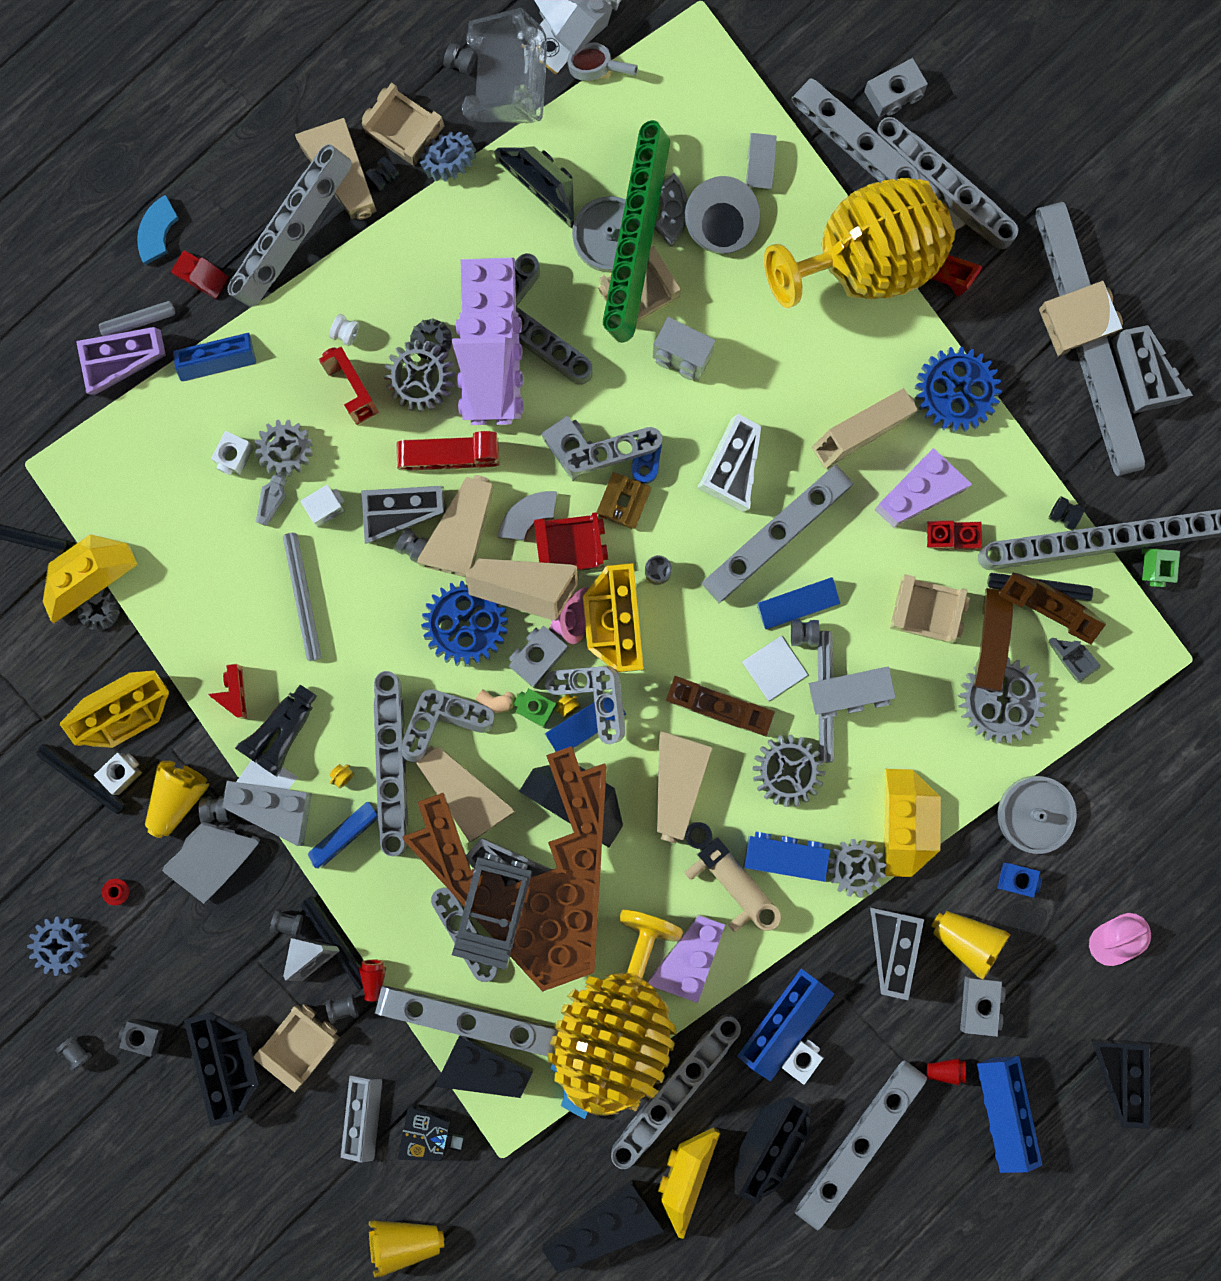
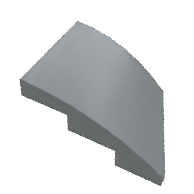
(208, 859)

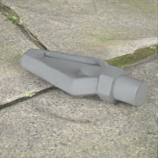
(271, 498)

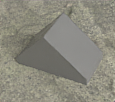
(306, 957)

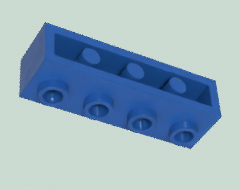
(785, 1025)
(1009, 1114)

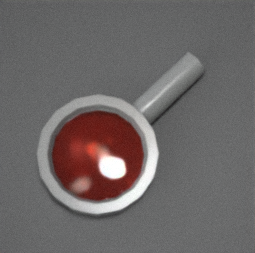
(594, 62)

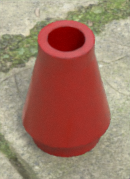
(372, 978)
(947, 1071)

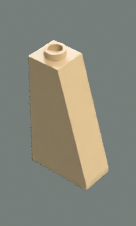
(353, 190)
(864, 428)
(460, 530)
(523, 585)
(679, 781)
(470, 801)

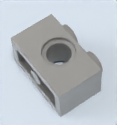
(905, 76)
(560, 434)
(532, 671)
(975, 991)

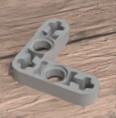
(595, 685)
(441, 712)

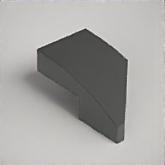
(1075, 658)

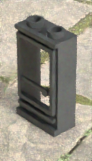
(484, 948)

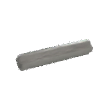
(137, 319)

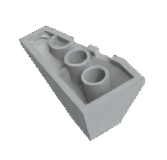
(575, 21)

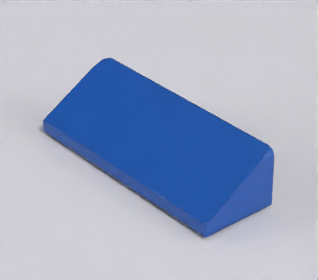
(214, 357)
(798, 603)
(578, 727)
(343, 835)

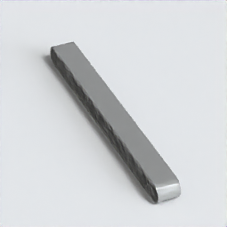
(1095, 356)
(1108, 540)

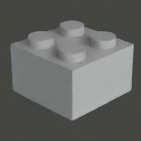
(683, 349)

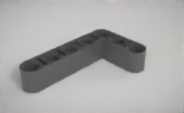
(532, 328)

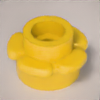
(567, 705)
(341, 775)

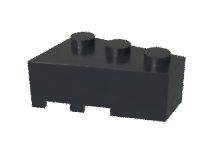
(483, 1070)

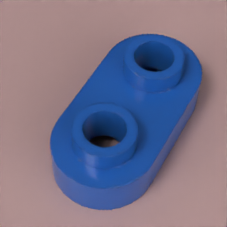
(650, 461)

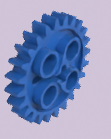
(940, 403)
(483, 638)

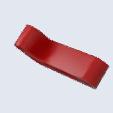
(449, 453)

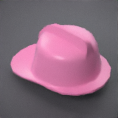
(572, 619)
(1120, 939)

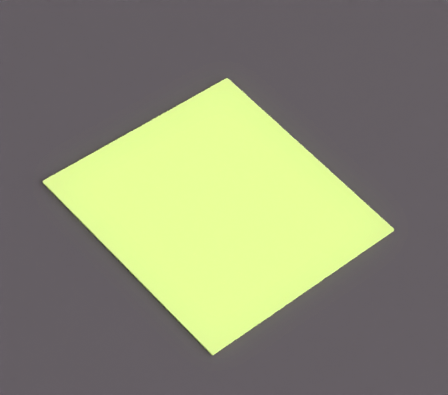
(222, 593)

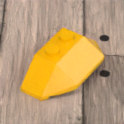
(83, 573)
(614, 619)
(117, 710)
(910, 822)
(686, 1177)

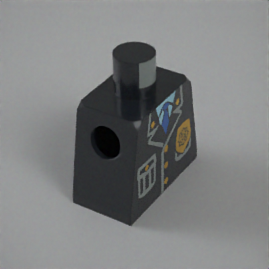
(427, 1135)

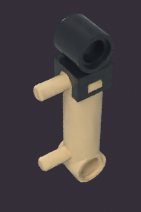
(733, 877)

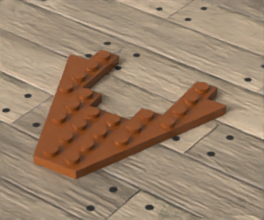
(561, 905)

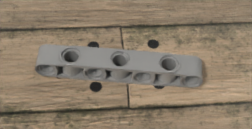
(850, 132)
(299, 212)
(980, 215)
(764, 546)
(390, 763)
(448, 1017)
(675, 1091)
(849, 1163)

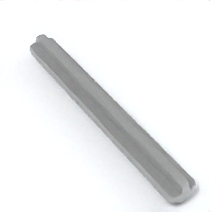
(302, 596)
(825, 671)

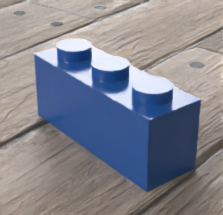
(787, 857)

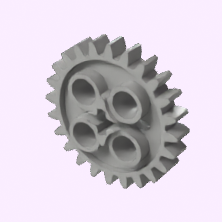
(1026, 704)

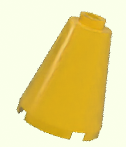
(172, 797)
(970, 941)
(402, 1244)

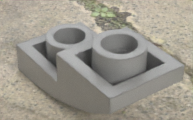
(761, 160)

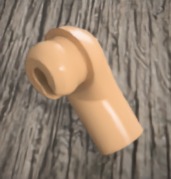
(497, 704)

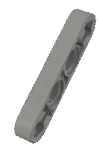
(614, 456)
(470, 928)

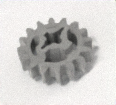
(272, 450)
(866, 855)

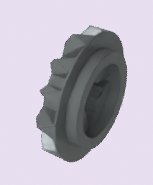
(429, 327)
(99, 622)

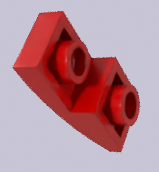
(954, 535)

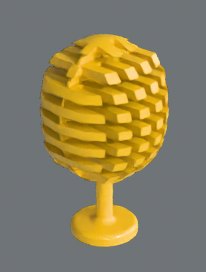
(874, 244)
(616, 1031)

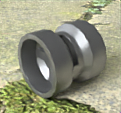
(459, 58)
(410, 544)
(661, 567)
(811, 632)
(212, 809)

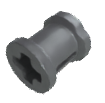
(286, 923)
(341, 1008)
(73, 1053)

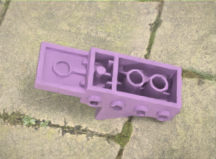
(489, 342)

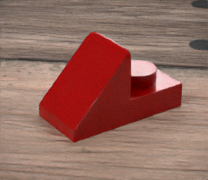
(200, 274)
(957, 274)
(234, 700)

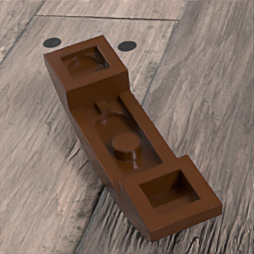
(1054, 605)
(994, 641)
(720, 706)

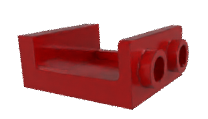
(362, 406)
(572, 541)

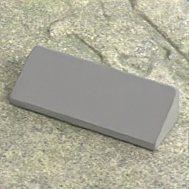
(361, 1118)

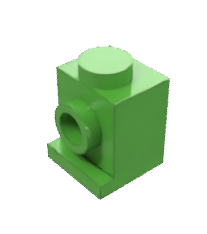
(1160, 566)
(542, 714)

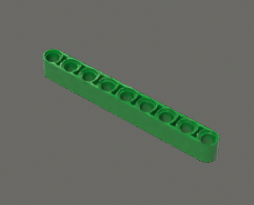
(636, 232)

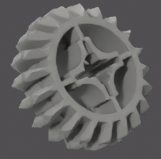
(412, 367)
(807, 759)

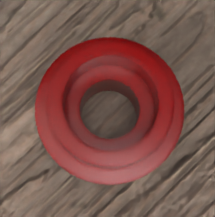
(123, 891)

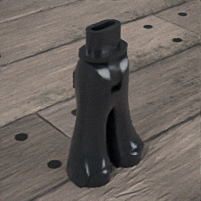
(289, 718)

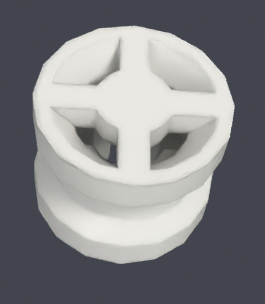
(344, 330)

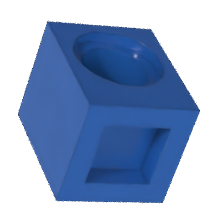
(1007, 880)

